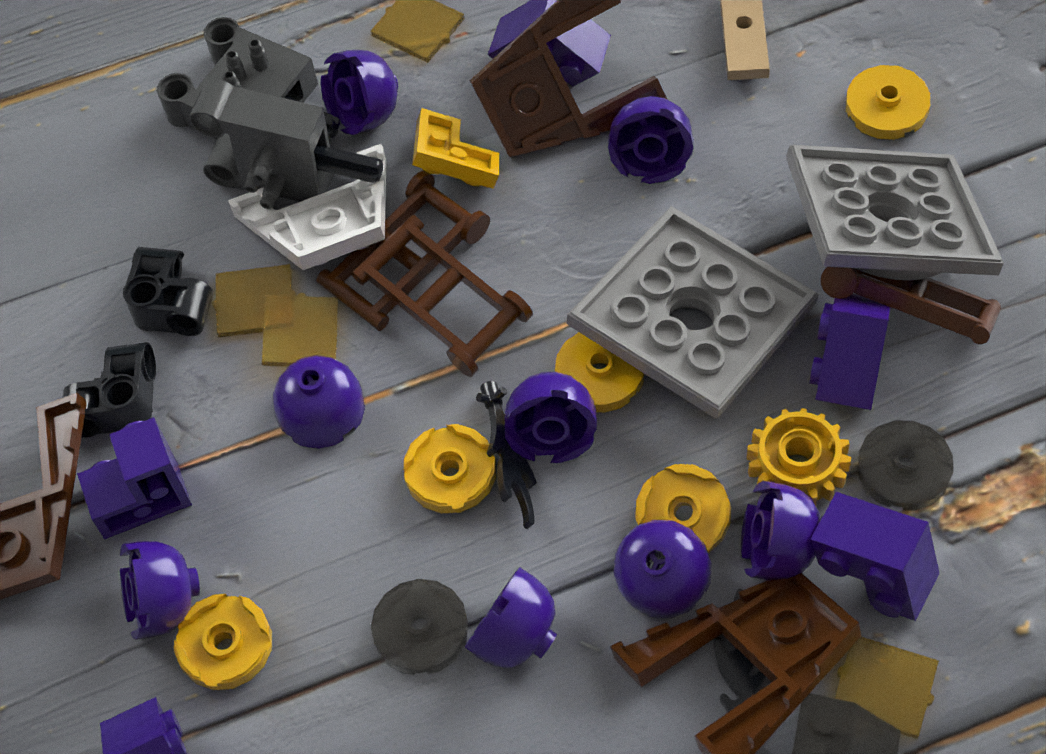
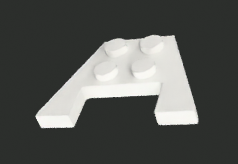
(321, 225)

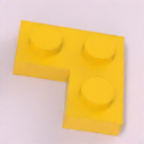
(441, 151)

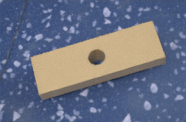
(744, 39)

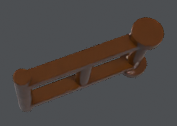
(418, 192)
(843, 282)
(462, 355)

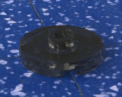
(900, 484)
(424, 648)

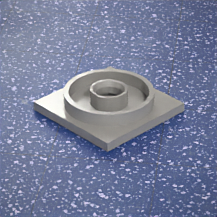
(892, 212)
(694, 268)

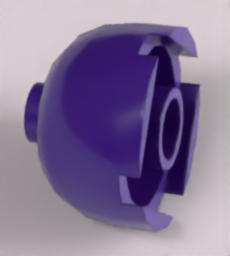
(359, 90)
(651, 139)
(318, 401)
(550, 417)
(779, 532)
(677, 584)
(156, 587)
(516, 623)

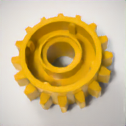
(806, 436)

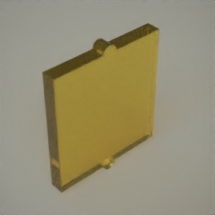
(417, 27)
(242, 297)
(298, 328)
(888, 683)

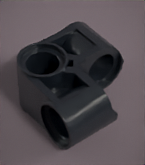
(162, 299)
(121, 393)

